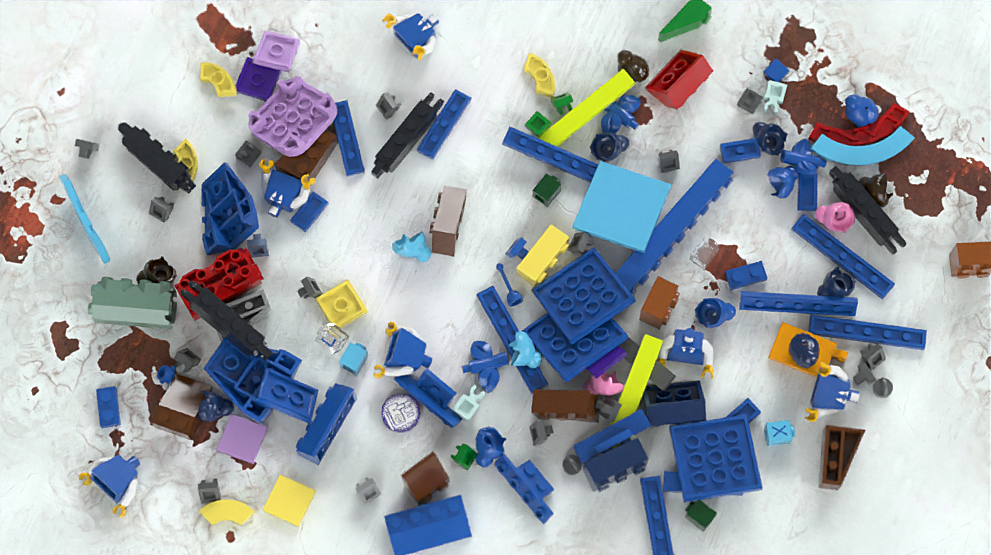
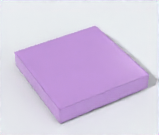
(276, 51)
(242, 439)

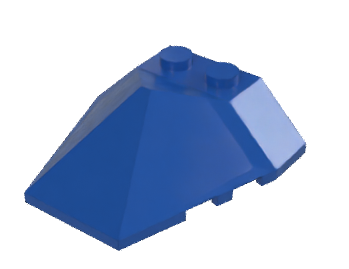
(228, 211)
(241, 375)

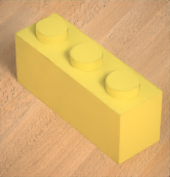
(543, 255)

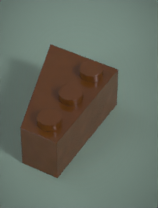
(837, 453)

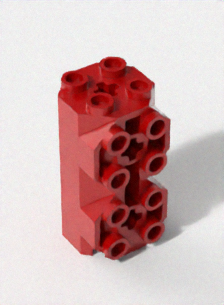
(226, 278)

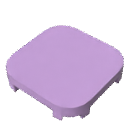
(293, 117)

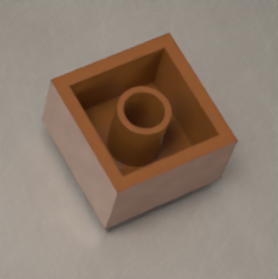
(971, 259)
(657, 305)

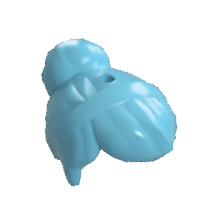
(413, 247)
(524, 351)

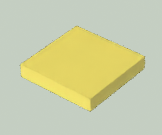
(341, 304)
(289, 500)

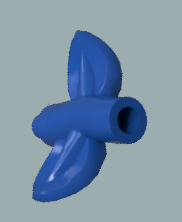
(620, 114)
(802, 158)
(485, 364)

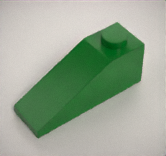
(687, 19)

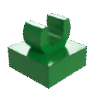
(562, 100)
(538, 124)
(464, 456)

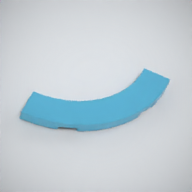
(862, 155)
(92, 235)

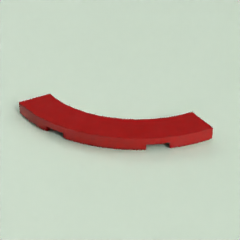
(867, 134)

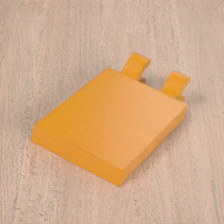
(781, 346)

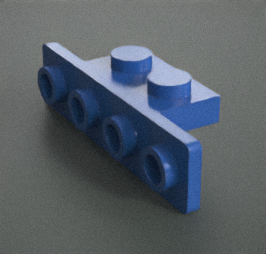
(432, 394)
(611, 436)
(528, 484)

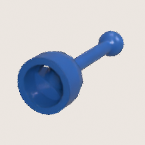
(513, 297)

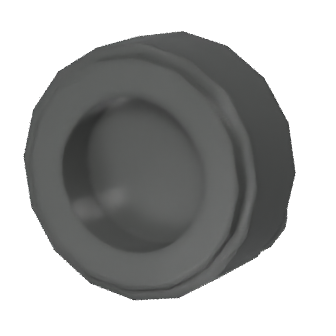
(882, 387)
(572, 464)

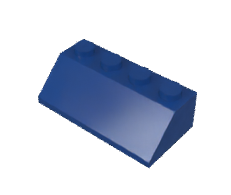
(326, 423)
(428, 526)

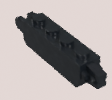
(406, 136)
(155, 158)
(866, 209)
(226, 321)

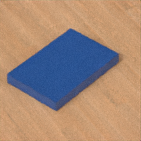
(287, 395)

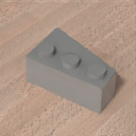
(250, 308)

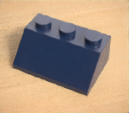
(677, 404)

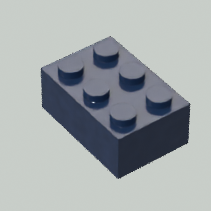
(616, 465)

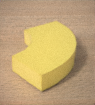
(541, 74)
(219, 78)
(186, 154)
(227, 510)

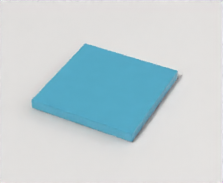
(622, 206)

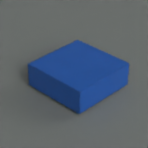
(776, 71)

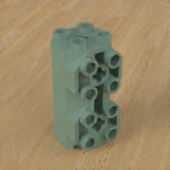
(133, 305)

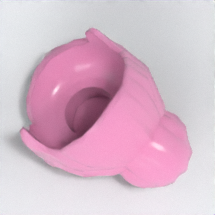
(838, 222)
(604, 385)

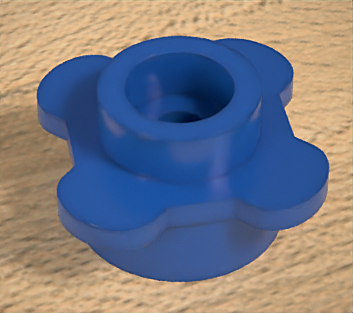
(166, 374)

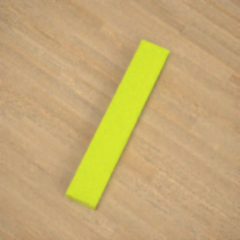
(588, 109)
(638, 377)

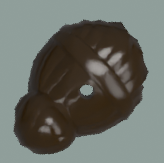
(628, 60)
(876, 187)
(155, 269)

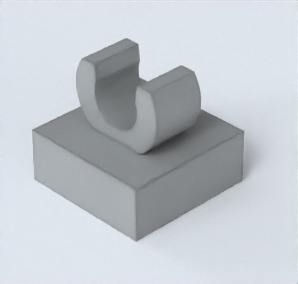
(368, 490)

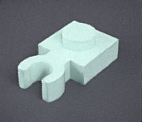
(774, 94)
(467, 405)

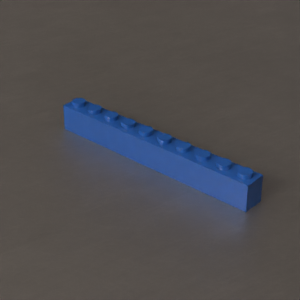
(675, 224)

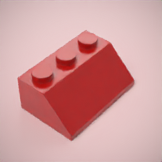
(679, 79)

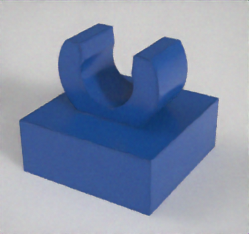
(517, 249)

